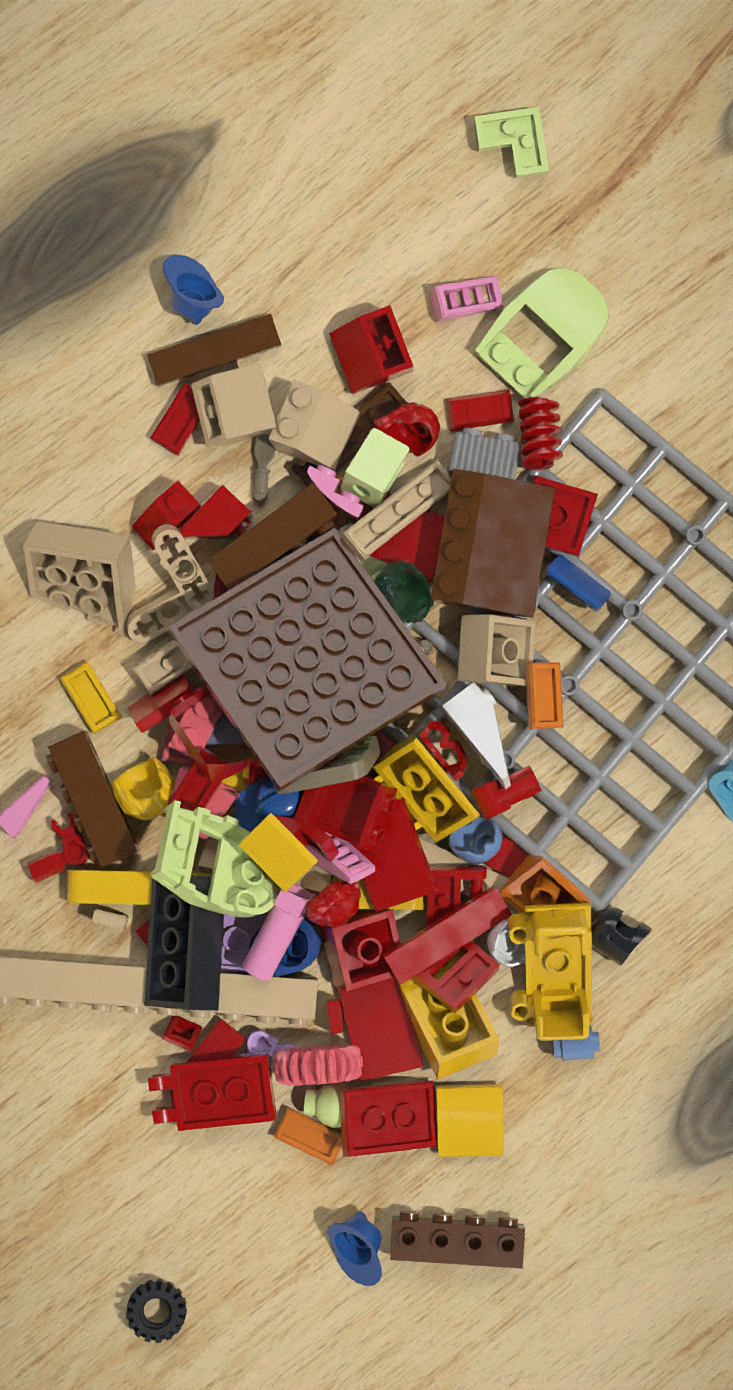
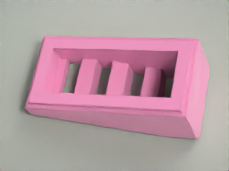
(439, 304)
(19, 812)
(347, 857)

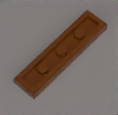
(214, 350)
(379, 405)

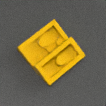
(470, 1120)

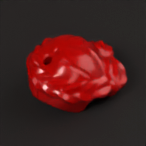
(411, 425)
(334, 904)

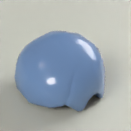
(476, 841)

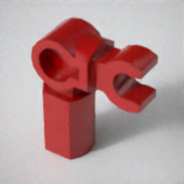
(74, 853)

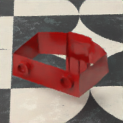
(251, 770)

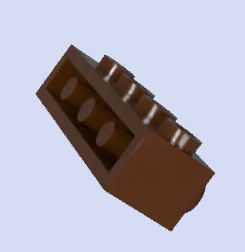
(274, 537)
(93, 799)
(457, 1241)

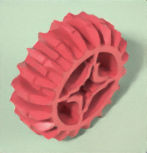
(317, 1064)

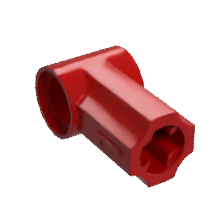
(495, 799)

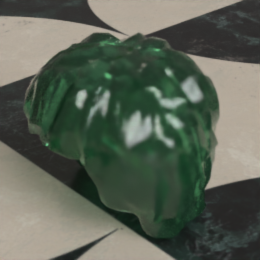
(405, 590)

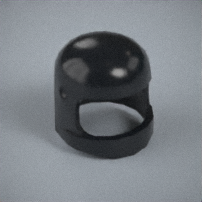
(615, 937)

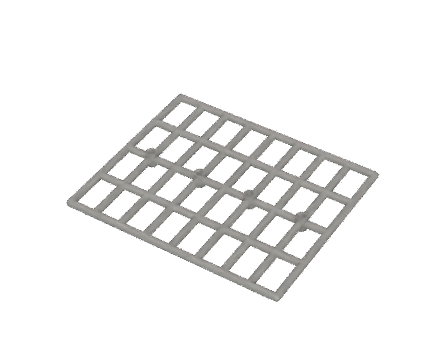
(631, 612)

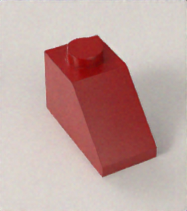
(170, 508)
(218, 518)

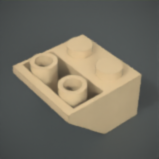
(233, 405)

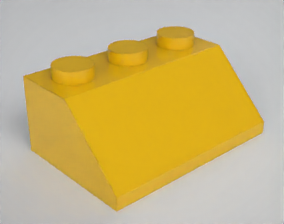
(426, 788)

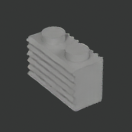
(484, 454)

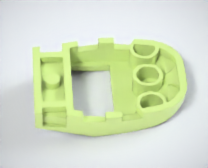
(569, 308)
(236, 883)

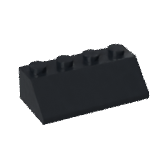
(183, 951)

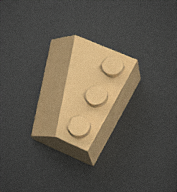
(82, 571)

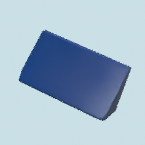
(578, 583)

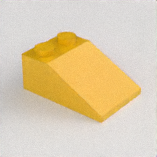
(449, 1038)

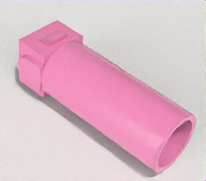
(277, 932)

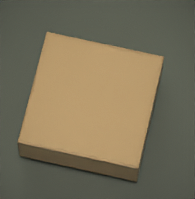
(110, 918)

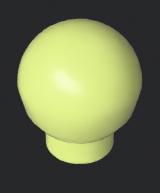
(325, 1104)

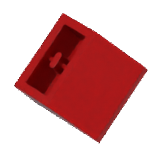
(371, 350)

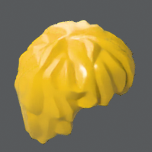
(144, 789)

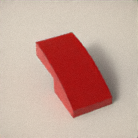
(312, 836)

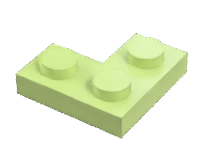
(519, 130)

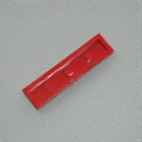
(447, 934)

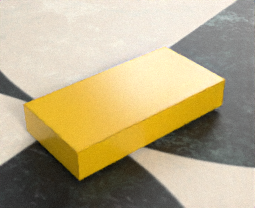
(91, 698)

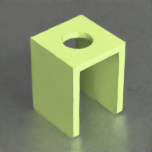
(375, 468)

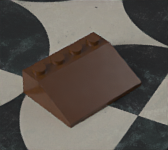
(493, 543)

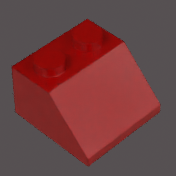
(358, 947)

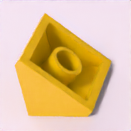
(278, 852)

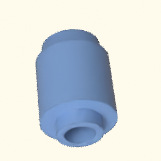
(578, 1048)

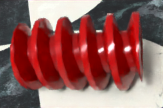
(538, 432)

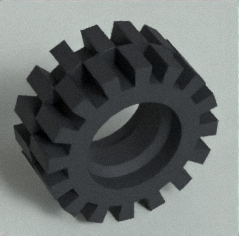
(156, 1331)

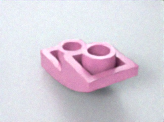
(327, 484)

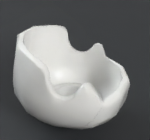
(502, 948)

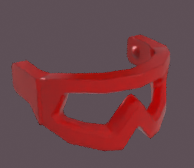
(455, 770)

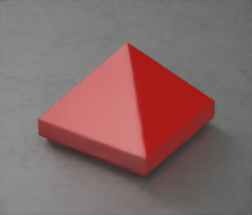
(182, 1033)

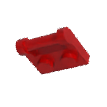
(449, 888)
(462, 979)

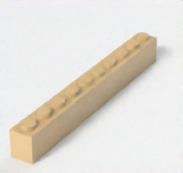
(125, 984)

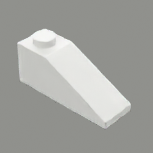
(476, 721)

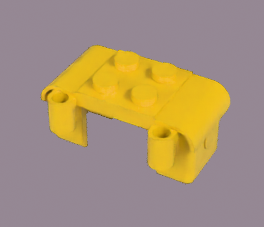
(555, 970)

